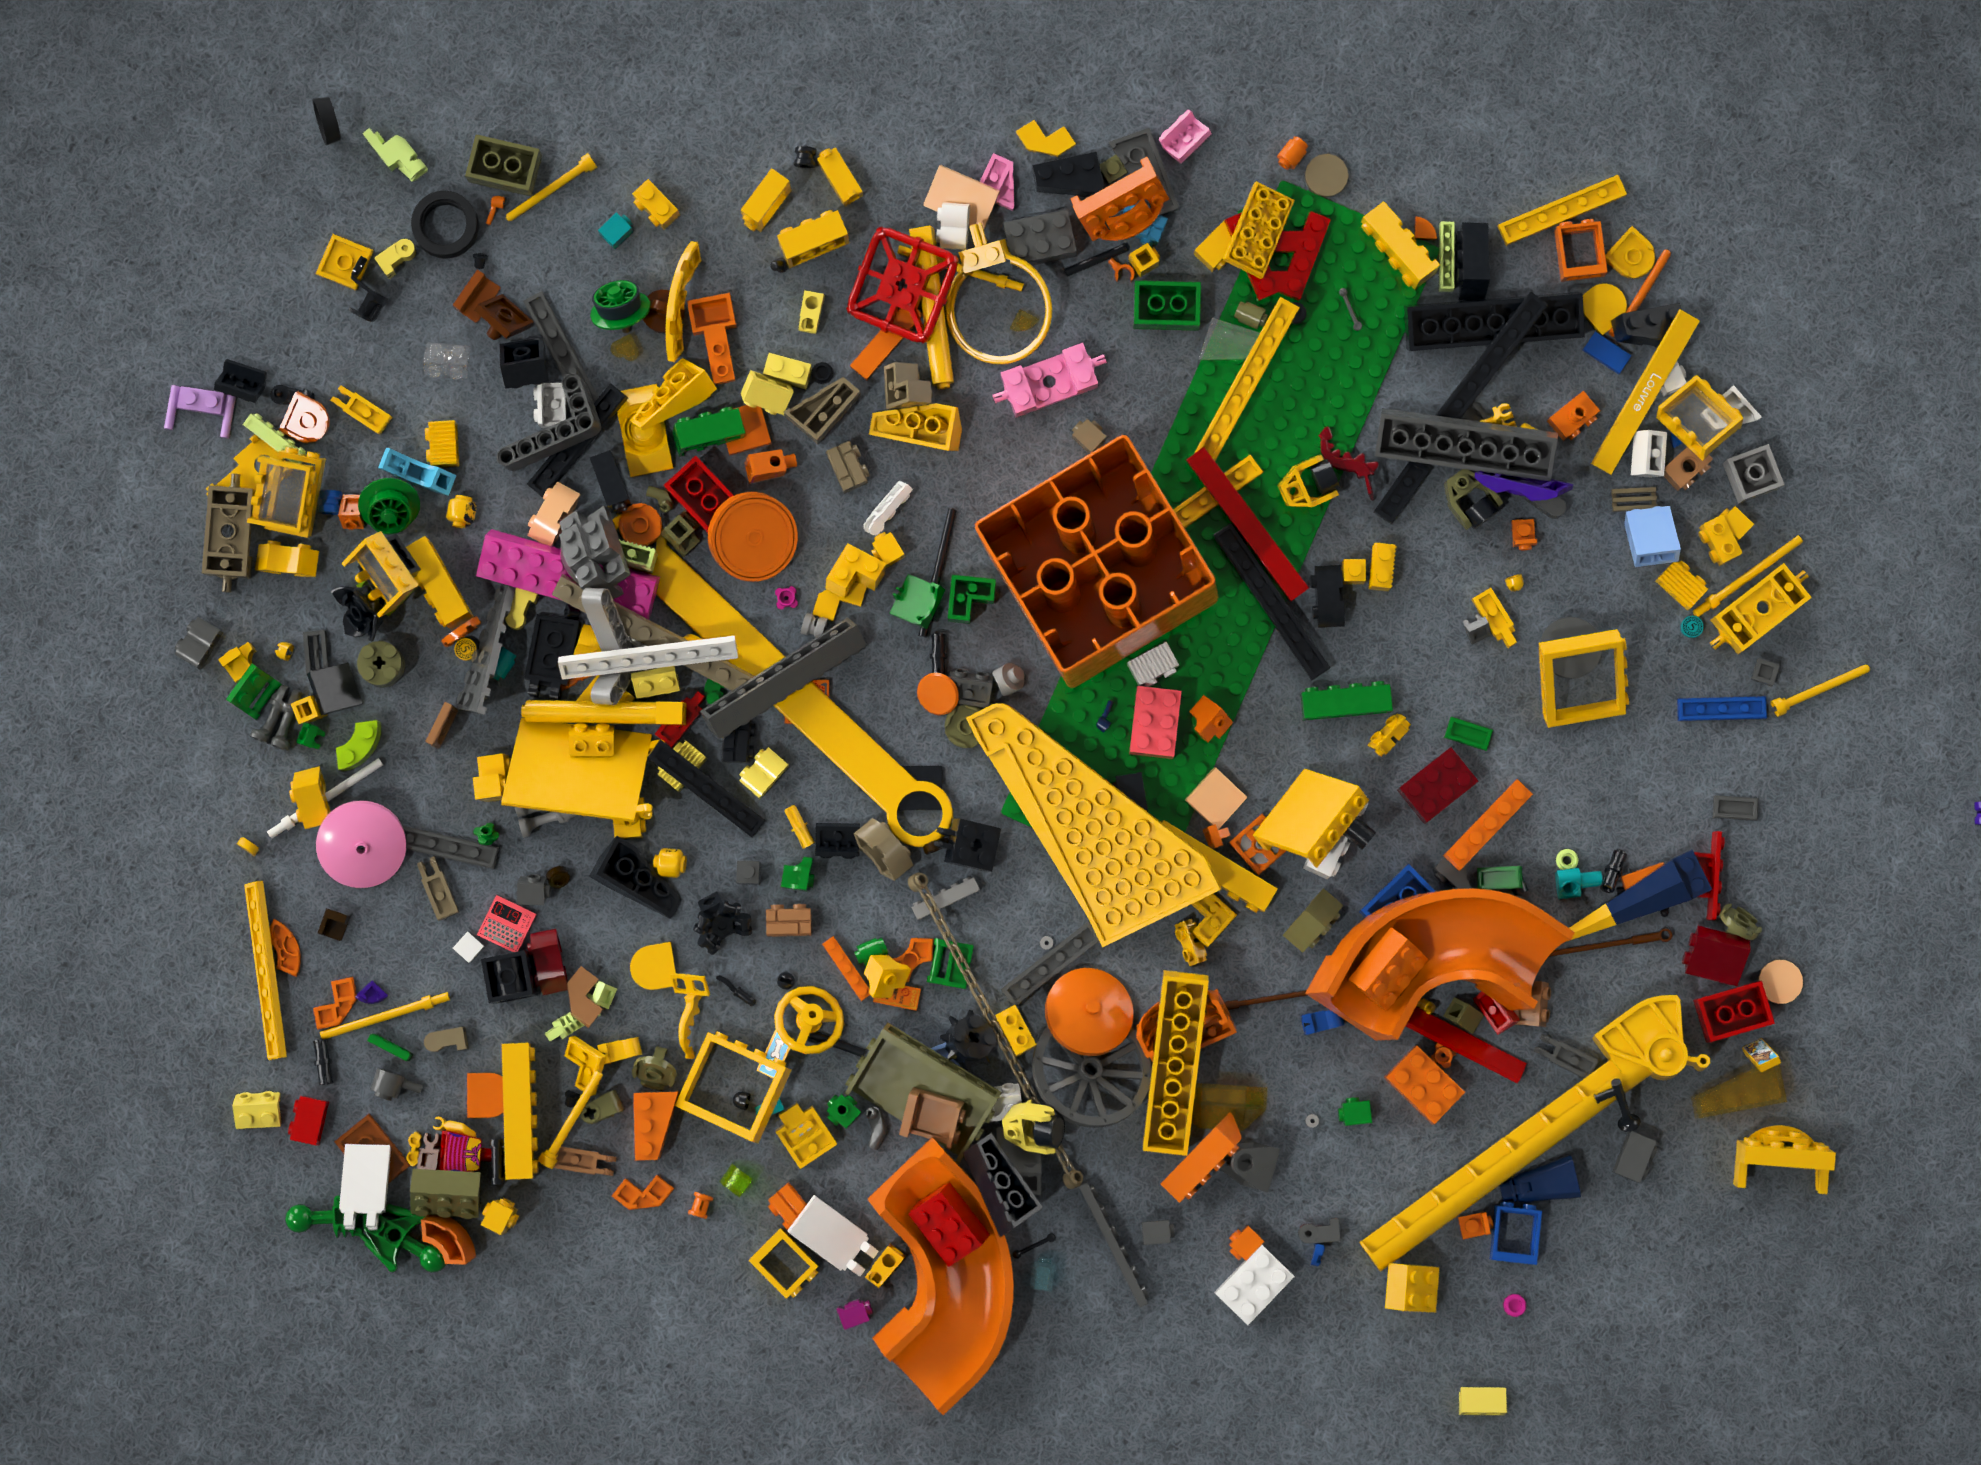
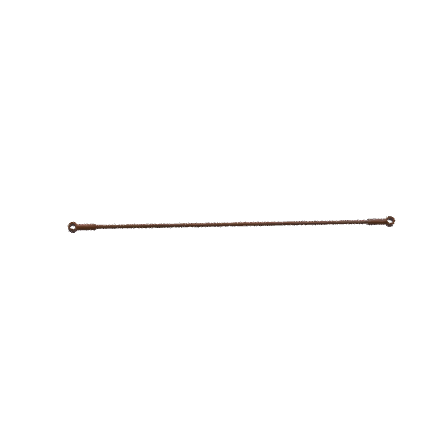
(1638, 939)

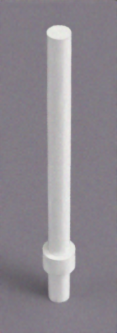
(289, 821)

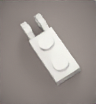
(887, 507)

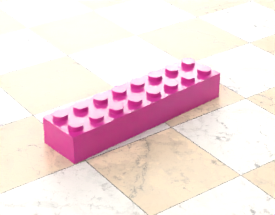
(539, 568)

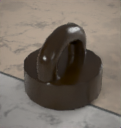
(558, 877)

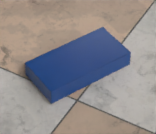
(1607, 353)

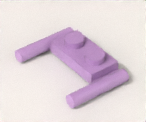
(201, 401)

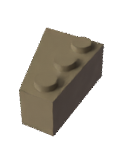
(823, 410)

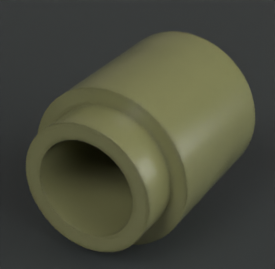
(1251, 315)

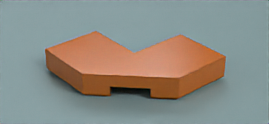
(344, 997)
(652, 1196)

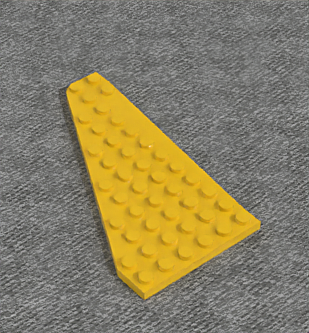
(1105, 845)

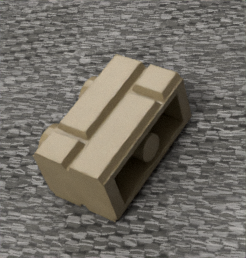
(847, 466)

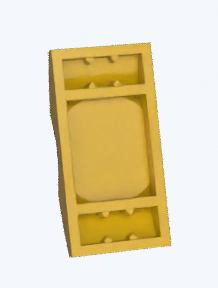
(646, 449)

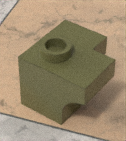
(681, 533)

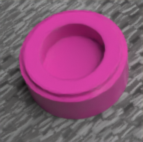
(1514, 1305)

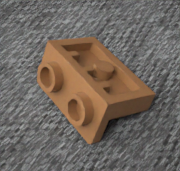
(1540, 1014)

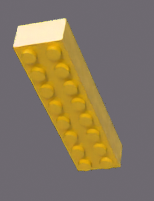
(1175, 1062)

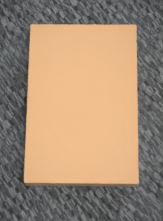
(957, 188)

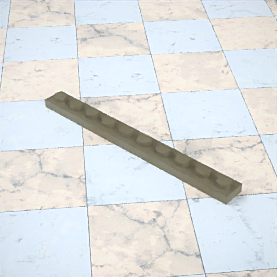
(654, 634)

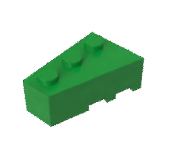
(708, 430)

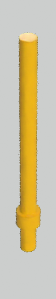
(1001, 281)
(1714, 600)
(425, 1003)

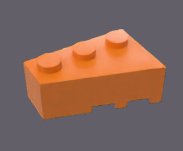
(651, 1122)

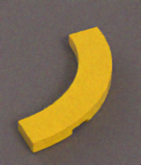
(674, 328)

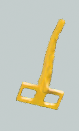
(692, 999)

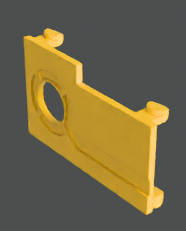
(246, 461)

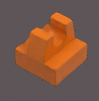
(1214, 836)

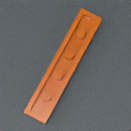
(1487, 825)

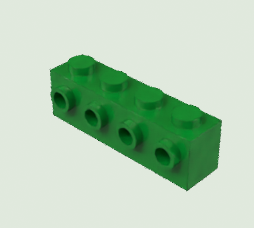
(1346, 701)

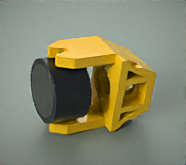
(1324, 479)

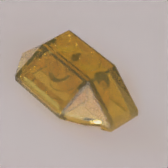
(1215, 1101)

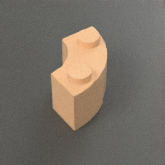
(558, 504)

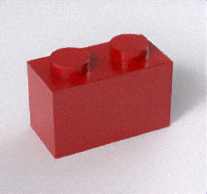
(308, 1120)

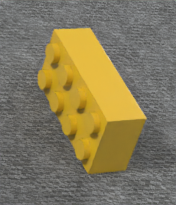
(439, 585)

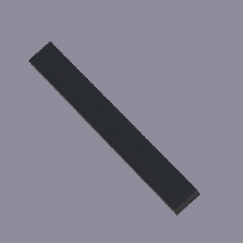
(1493, 357)
(1271, 602)

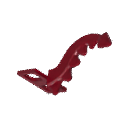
(1347, 463)

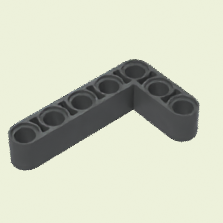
(557, 431)

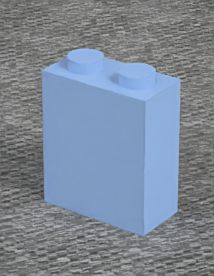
(1652, 536)

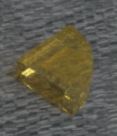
(1023, 321)

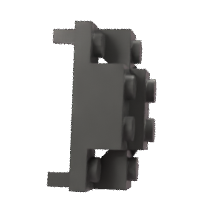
(589, 543)

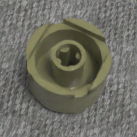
(389, 673)

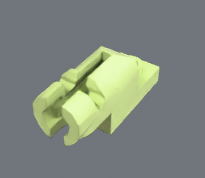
(396, 154)

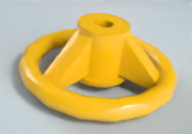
(809, 1019)

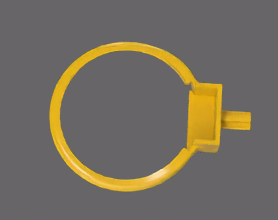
(984, 256)

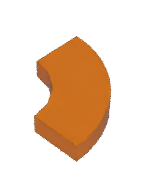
(286, 948)

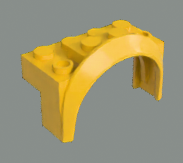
(1803, 1154)

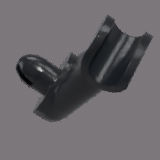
(283, 395)

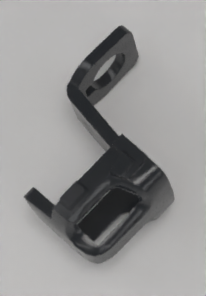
(372, 297)

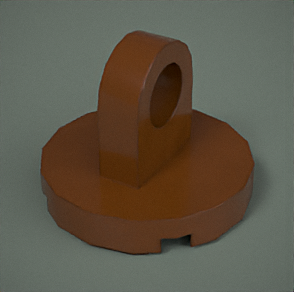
(657, 314)

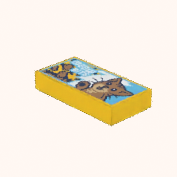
(1761, 1055)

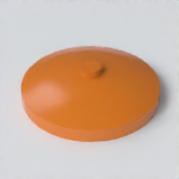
(1089, 1011)

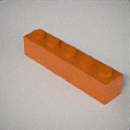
(847, 968)

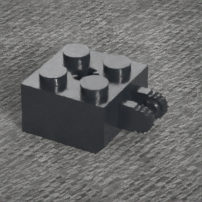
(958, 848)

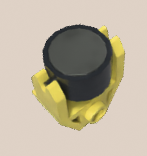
(1033, 1136)

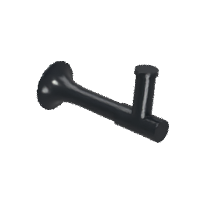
(1628, 1121)

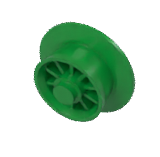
(389, 505)

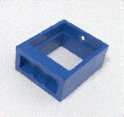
(1530, 1258)

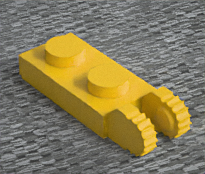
(363, 411)

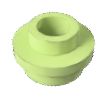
(1570, 853)

